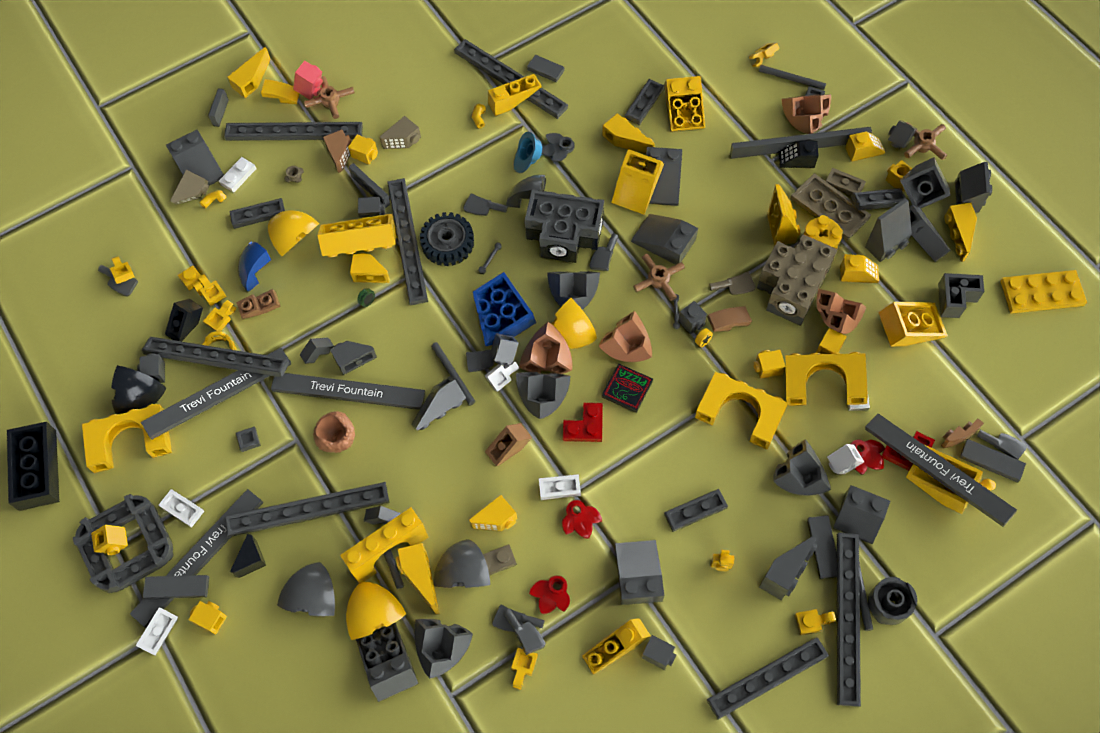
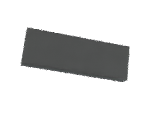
(644, 102)
(369, 185)
(877, 199)
(256, 213)
(992, 460)
(695, 510)
(825, 551)
(176, 587)

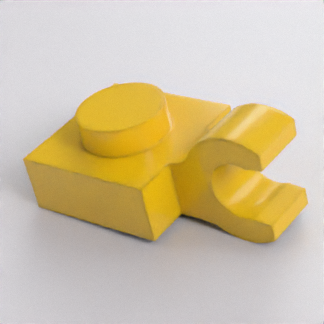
(765, 51)
(121, 271)
(190, 279)
(211, 291)
(219, 318)
(722, 561)
(811, 622)
(523, 665)

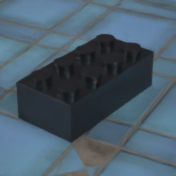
(32, 466)

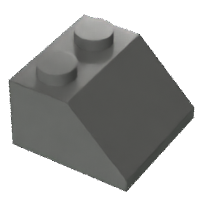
(925, 184)
(861, 514)

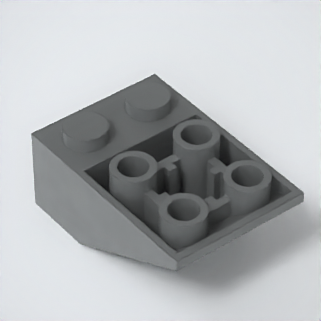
(781, 576)
(386, 662)

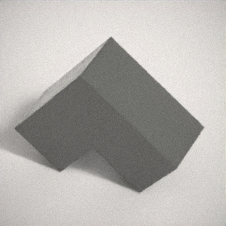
(314, 348)
(379, 515)

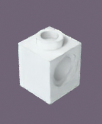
(845, 459)

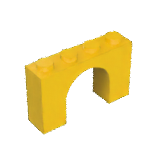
(850, 366)
(724, 389)
(100, 434)
(363, 555)

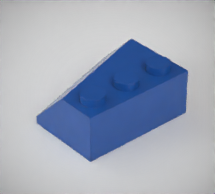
(501, 309)

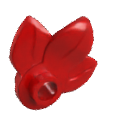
(870, 455)
(580, 522)
(549, 596)

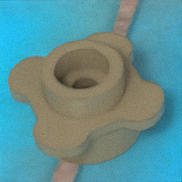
(292, 170)

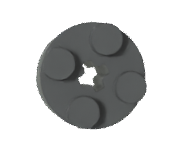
(895, 590)

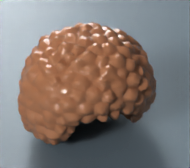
(334, 432)

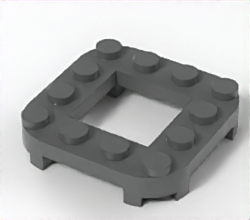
(98, 564)

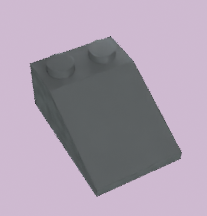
(194, 155)
(668, 184)
(890, 232)
(666, 237)
(639, 572)

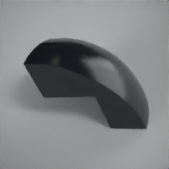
(134, 390)

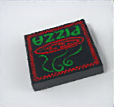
(627, 388)

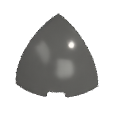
(524, 188)
(576, 285)
(542, 392)
(802, 472)
(462, 566)
(309, 592)
(440, 645)

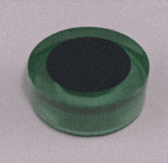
(366, 297)

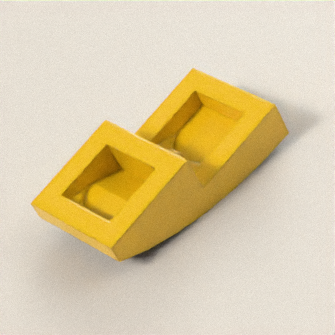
(280, 90)

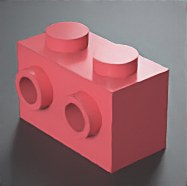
(308, 80)

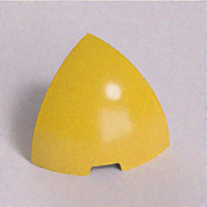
(289, 228)
(574, 325)
(370, 609)

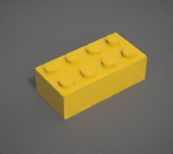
(357, 235)

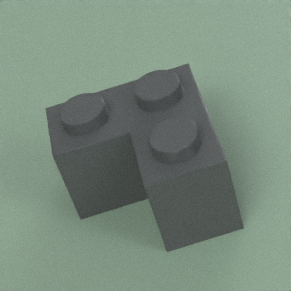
(956, 291)

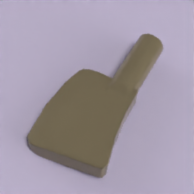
(736, 285)

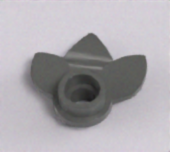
(556, 146)

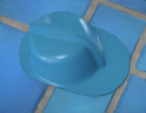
(528, 152)

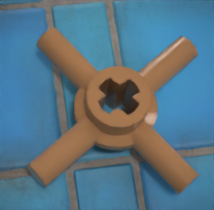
(329, 97)
(926, 141)
(659, 277)

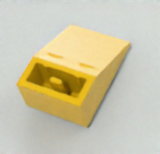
(684, 103)
(637, 181)

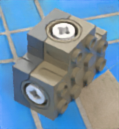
(795, 277)

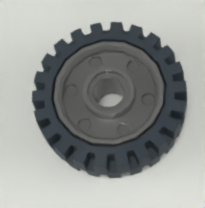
(449, 250)

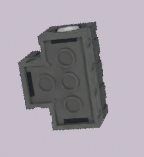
(563, 224)

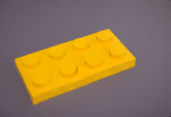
(1043, 291)

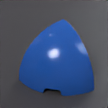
(250, 262)

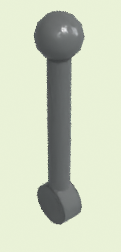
(482, 270)
(676, 325)

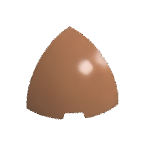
(806, 111)
(839, 313)
(628, 340)
(547, 352)

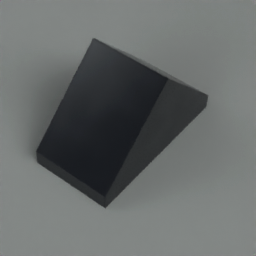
(248, 559)

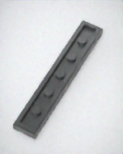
(767, 678)

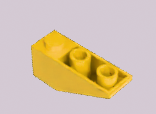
(249, 75)
(512, 94)
(625, 135)
(962, 225)
(616, 645)

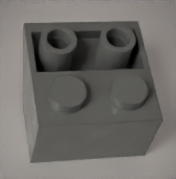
(973, 186)

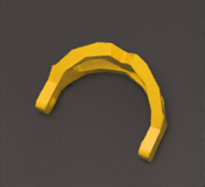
(222, 336)

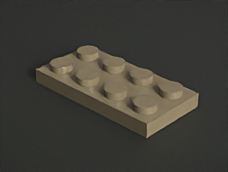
(822, 199)

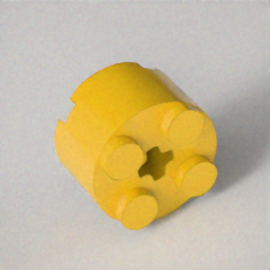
(825, 231)

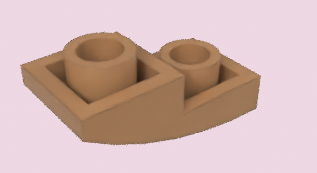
(255, 306)
(727, 318)
(961, 434)

